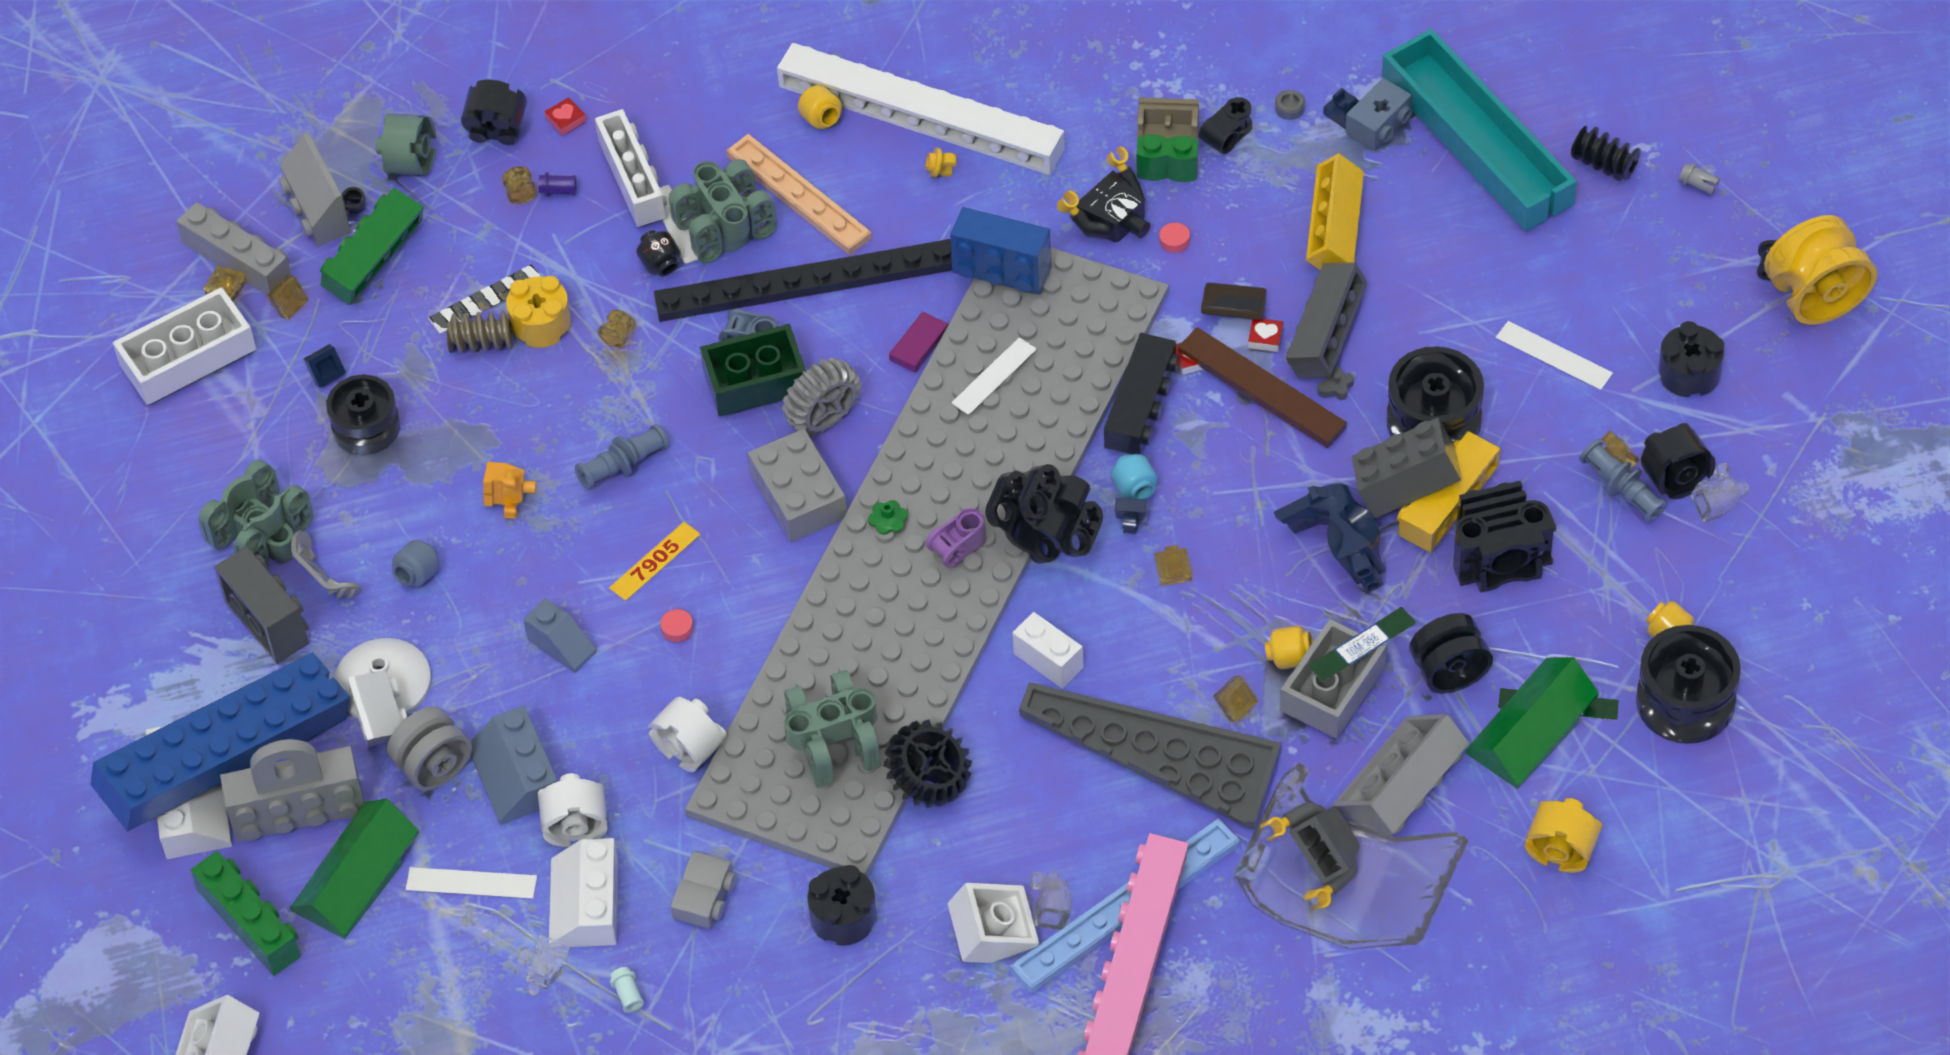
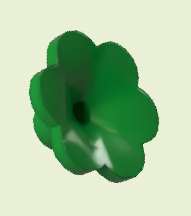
(888, 517)

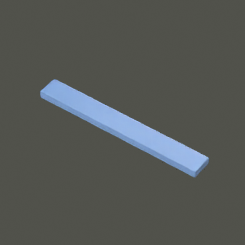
(1101, 921)

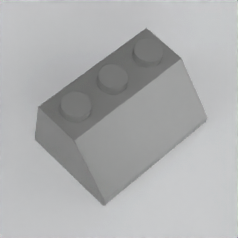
(313, 193)

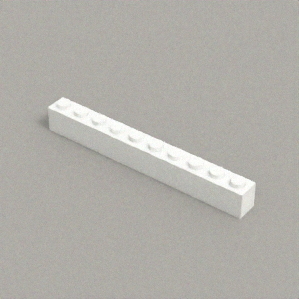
(924, 109)

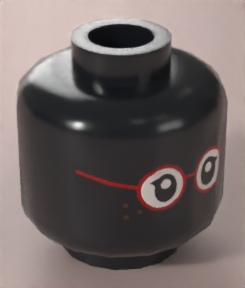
(659, 253)

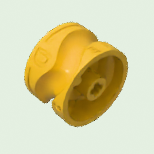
(1821, 269)

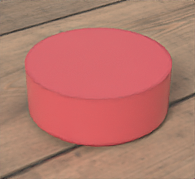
(1174, 237)
(676, 625)

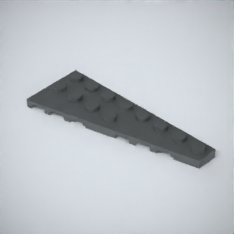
(1193, 759)

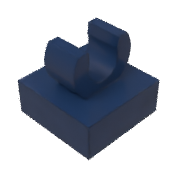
(1339, 106)
(324, 365)
(1131, 511)

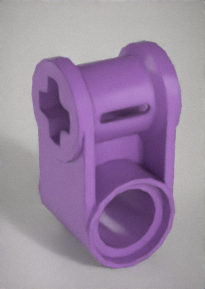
(953, 539)

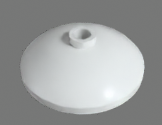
(399, 660)

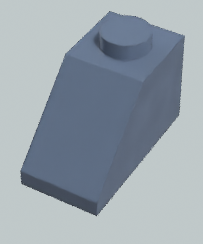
(558, 635)

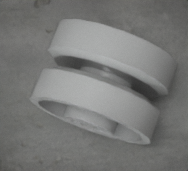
(429, 748)

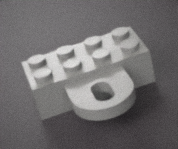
(291, 792)

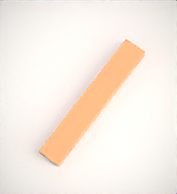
(801, 195)

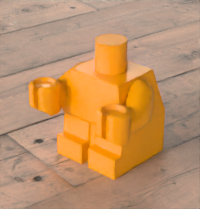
(505, 486)

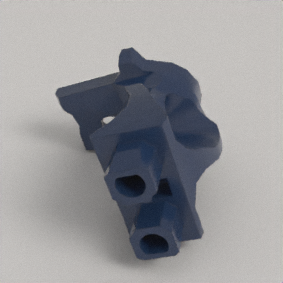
(1350, 533)

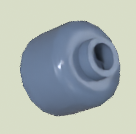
(415, 563)

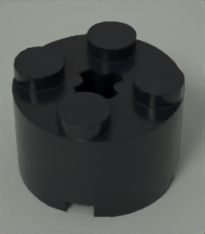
(493, 112)
(1691, 360)
(1677, 460)
(842, 905)

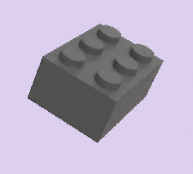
(1406, 467)
(262, 604)

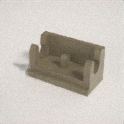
(1168, 117)

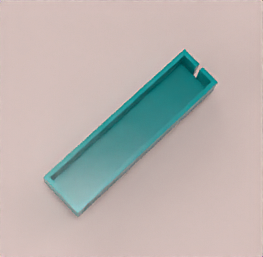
(1480, 130)

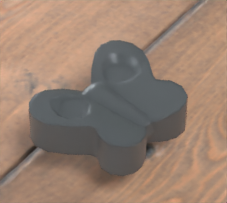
(1336, 385)

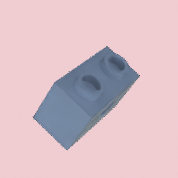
(1379, 114)

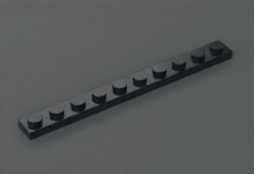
(803, 280)

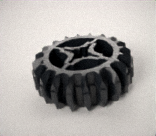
(909, 759)

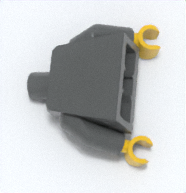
(1326, 844)

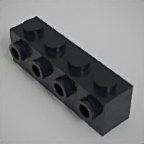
(1141, 394)

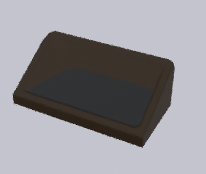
(1234, 301)

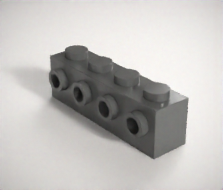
(1326, 320)

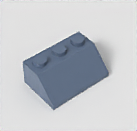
(511, 764)

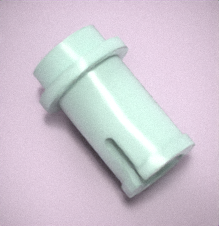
(623, 981)

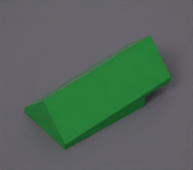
(1534, 720)
(356, 868)

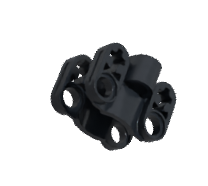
(1045, 510)

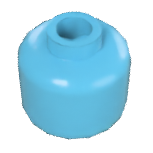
(1134, 477)

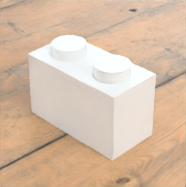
(1047, 650)

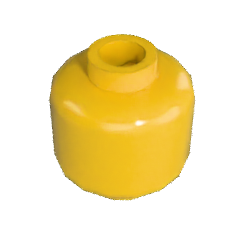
(819, 107)
(1667, 616)
(1288, 646)

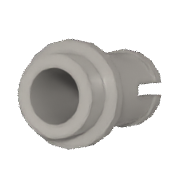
(1697, 178)

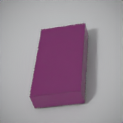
(918, 342)

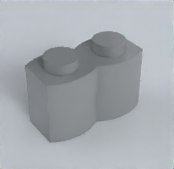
(703, 889)

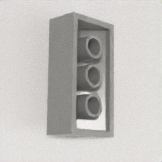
(1402, 773)

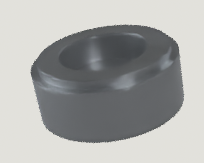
(1290, 104)

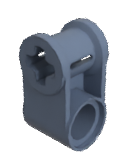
(746, 324)

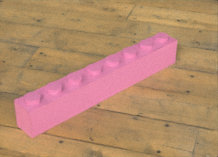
(1136, 947)

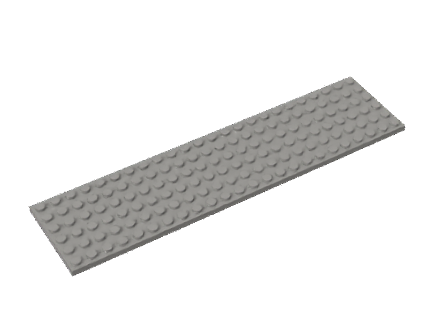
(887, 600)

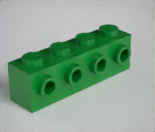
(371, 245)
(246, 913)

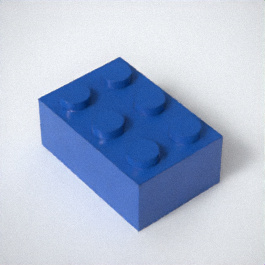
(1001, 250)

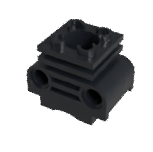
(1501, 537)

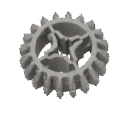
(821, 396)

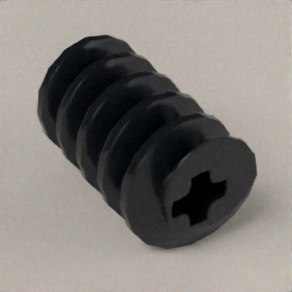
(1604, 154)

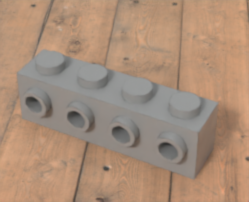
(232, 247)

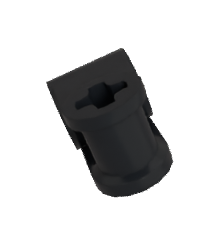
(1227, 125)

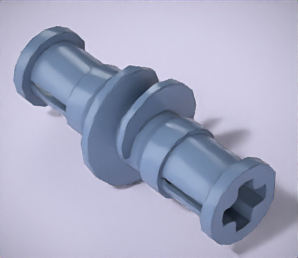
(621, 455)
(1623, 481)

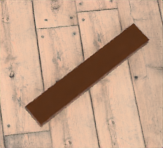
(1262, 387)

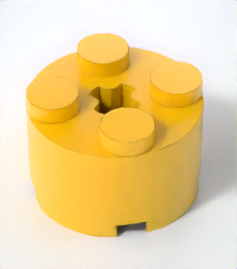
(538, 311)
(1563, 835)

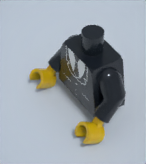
(1111, 206)

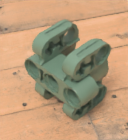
(720, 209)
(257, 514)
(809, 730)

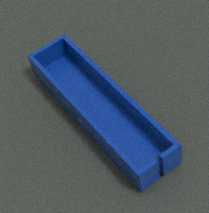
(217, 740)

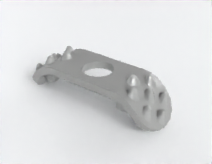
(301, 550)

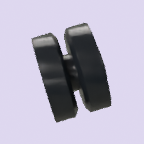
(363, 414)
(1451, 653)

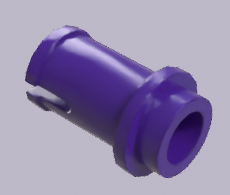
(557, 184)

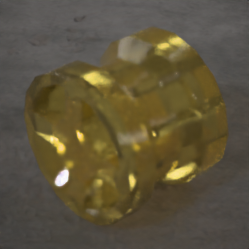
(519, 185)
(617, 328)

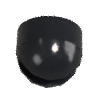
(356, 196)

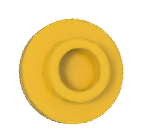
(940, 163)

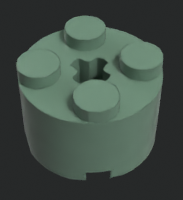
(407, 144)

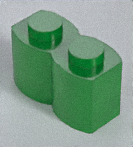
(1167, 158)

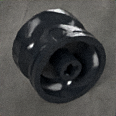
(1434, 385)
(1688, 684)

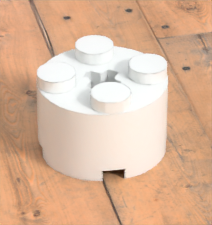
(686, 733)
(572, 810)

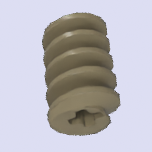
(479, 332)

